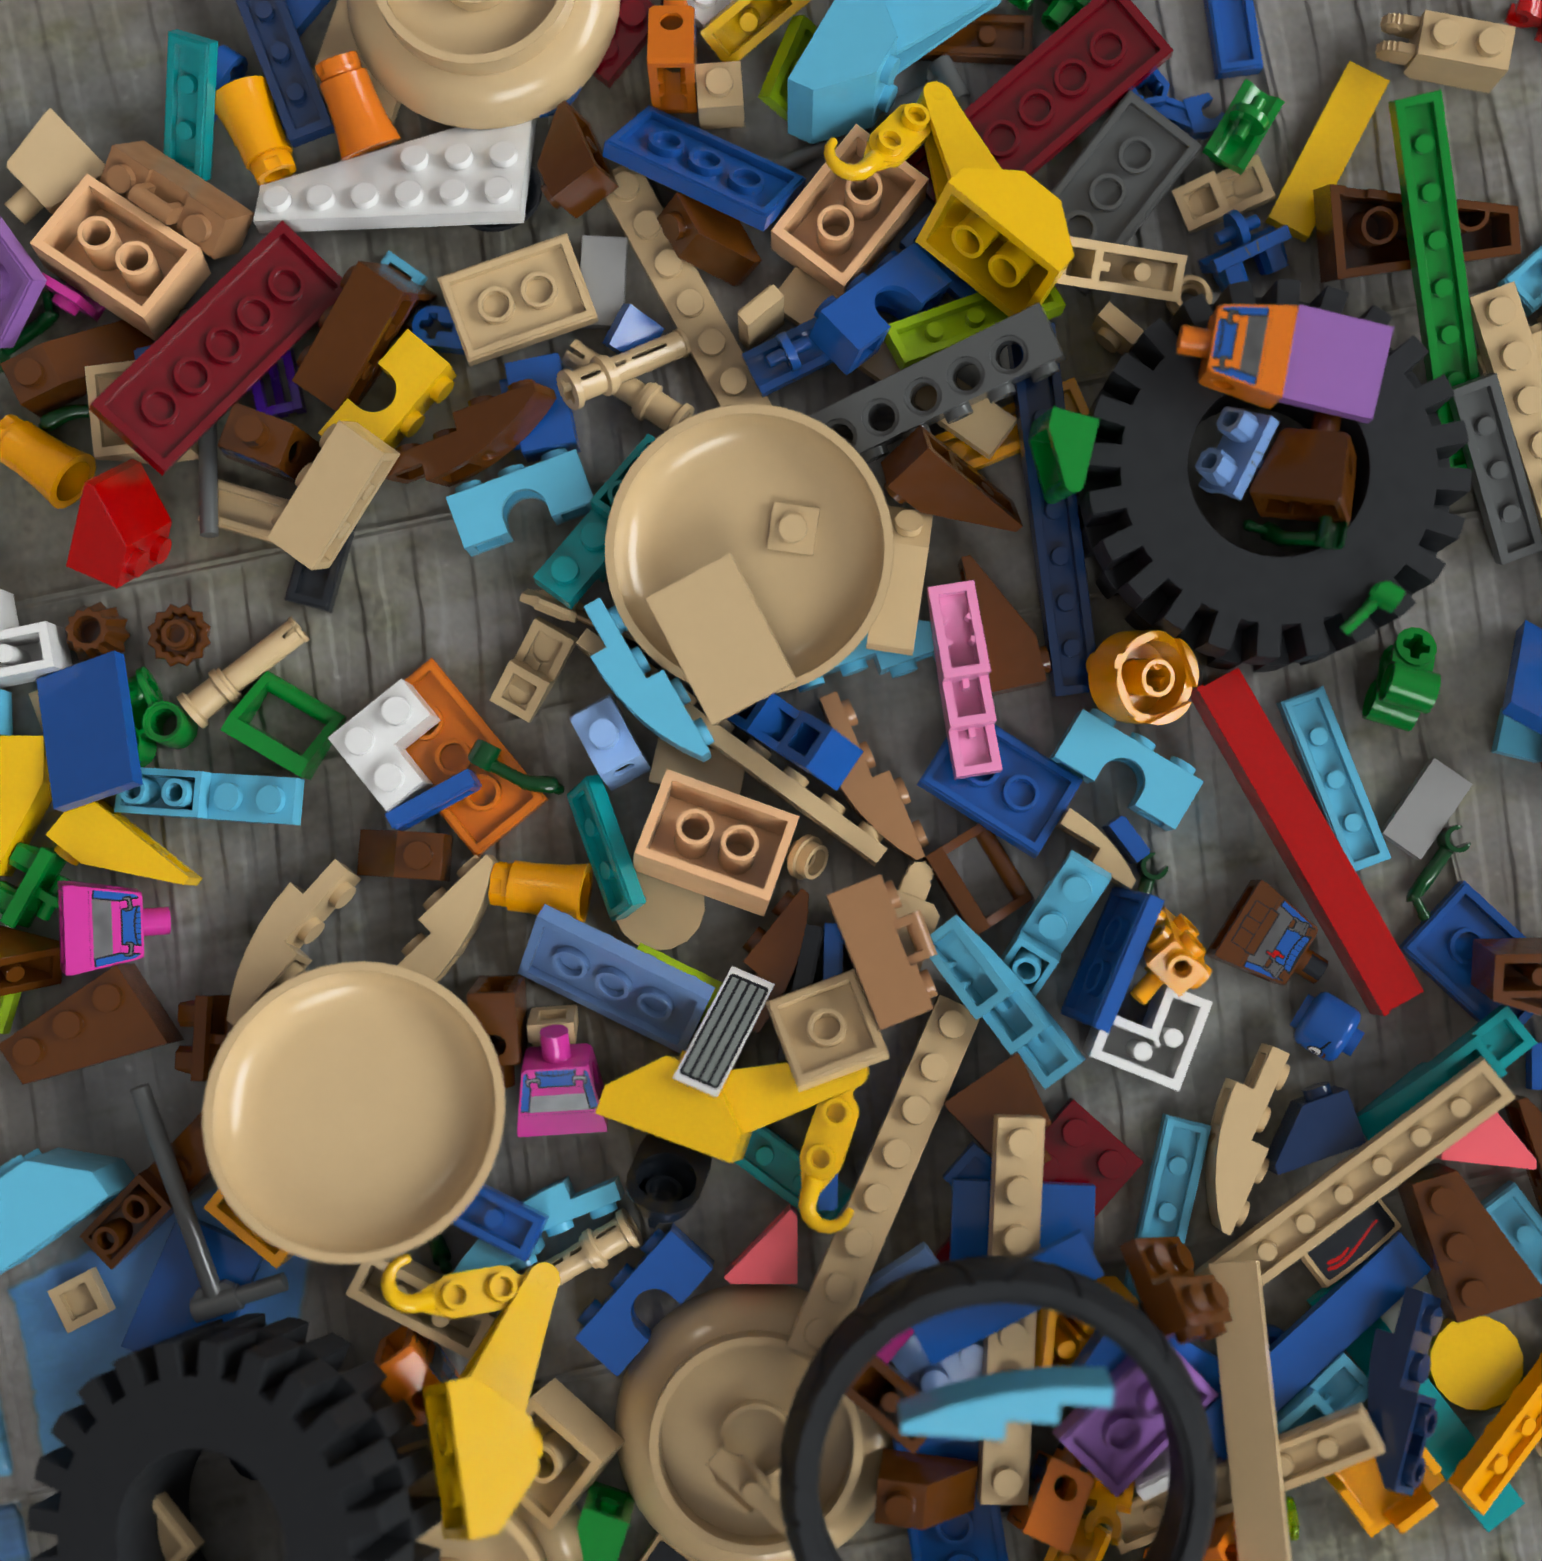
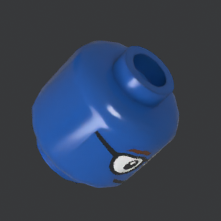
(1327, 1026)

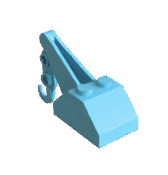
(856, 55)
(51, 1195)

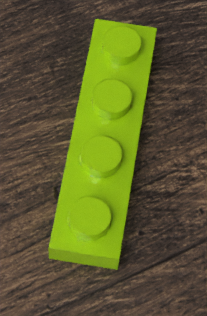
(950, 323)

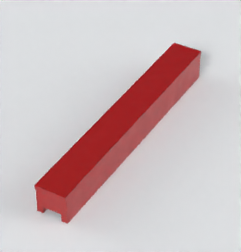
(1306, 843)

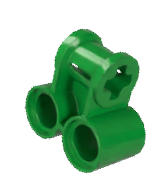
(1404, 681)
(150, 715)

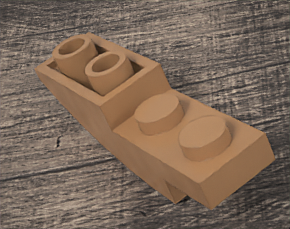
(877, 798)

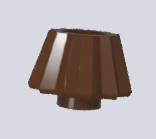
(96, 631)
(179, 635)

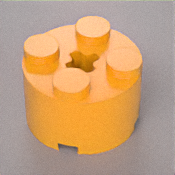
(1142, 677)

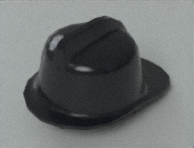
(666, 1179)

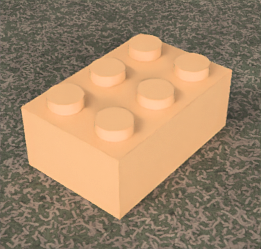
(845, 225)
(121, 257)
(714, 842)

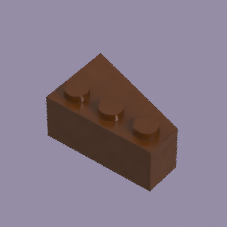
(92, 1026)

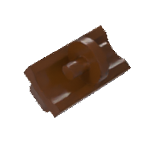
(210, 1030)

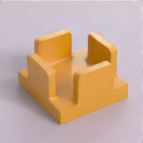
(1377, 1507)

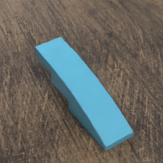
(1004, 1002)
(983, 1404)

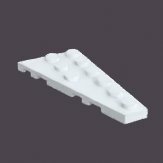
(425, 182)

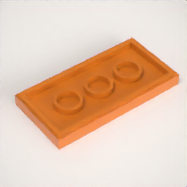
(444, 752)

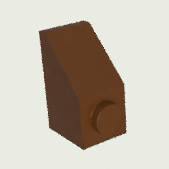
(573, 164)
(708, 239)
(405, 854)
(27, 961)
(877, 1393)
(923, 1489)

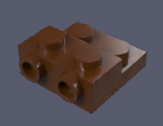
(1170, 1292)

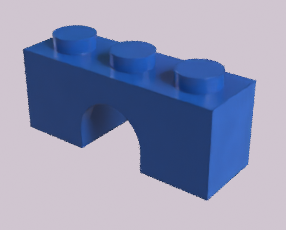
(901, 285)
(799, 739)
(612, 1327)

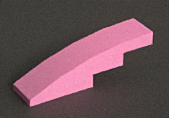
(964, 679)

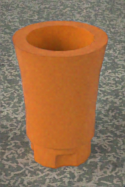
(354, 106)

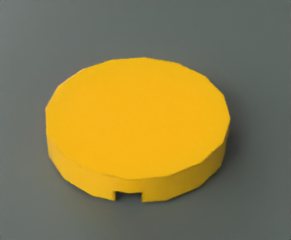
(1475, 1362)

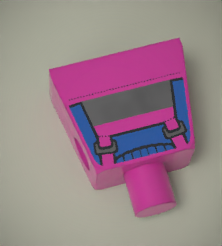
(104, 925)
(559, 1087)

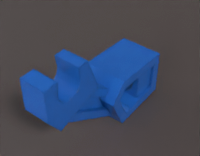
(1184, 114)

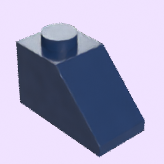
(1315, 1128)

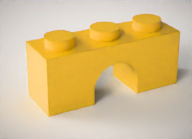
(420, 381)

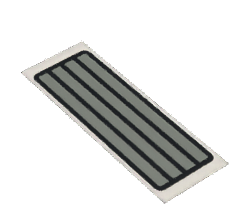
(723, 1031)

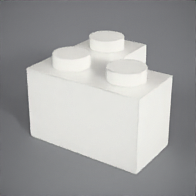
(28, 649)
(377, 743)
(1159, 1046)

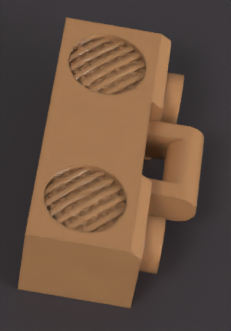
(177, 198)
(869, 932)

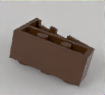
(358, 332)
(1509, 971)
(1468, 1253)

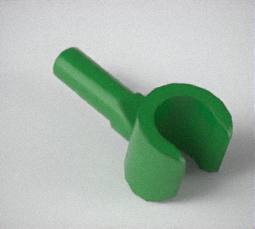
(1382, 594)

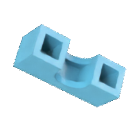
(484, 508)
(1163, 785)

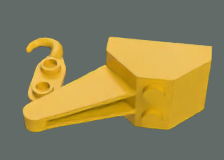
(988, 222)
(746, 1102)
(478, 1424)

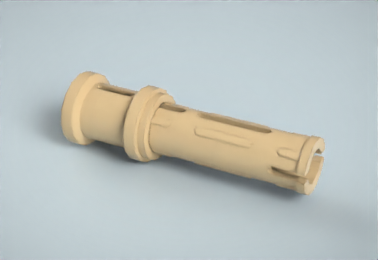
(607, 373)
(645, 399)
(226, 684)
(597, 1246)

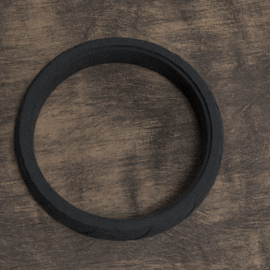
(997, 1280)

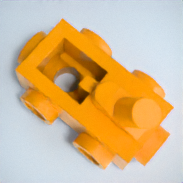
(1172, 958)

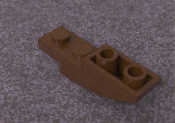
(482, 436)
(777, 951)
(144, 1201)

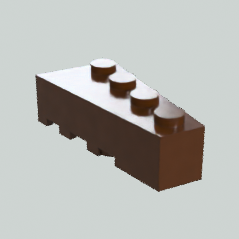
(1366, 232)

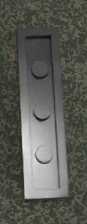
(1496, 469)

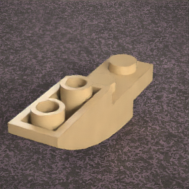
(451, 920)
(290, 922)
(1231, 1155)

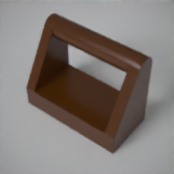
(956, 889)

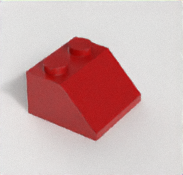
(119, 526)

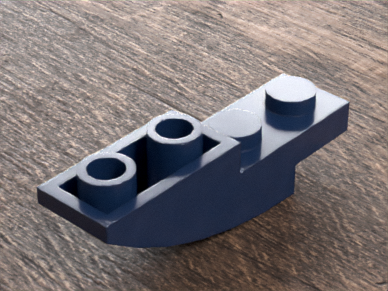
(1395, 1407)

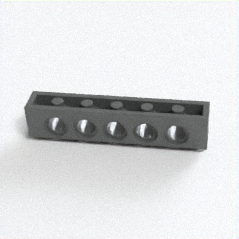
(1027, 328)

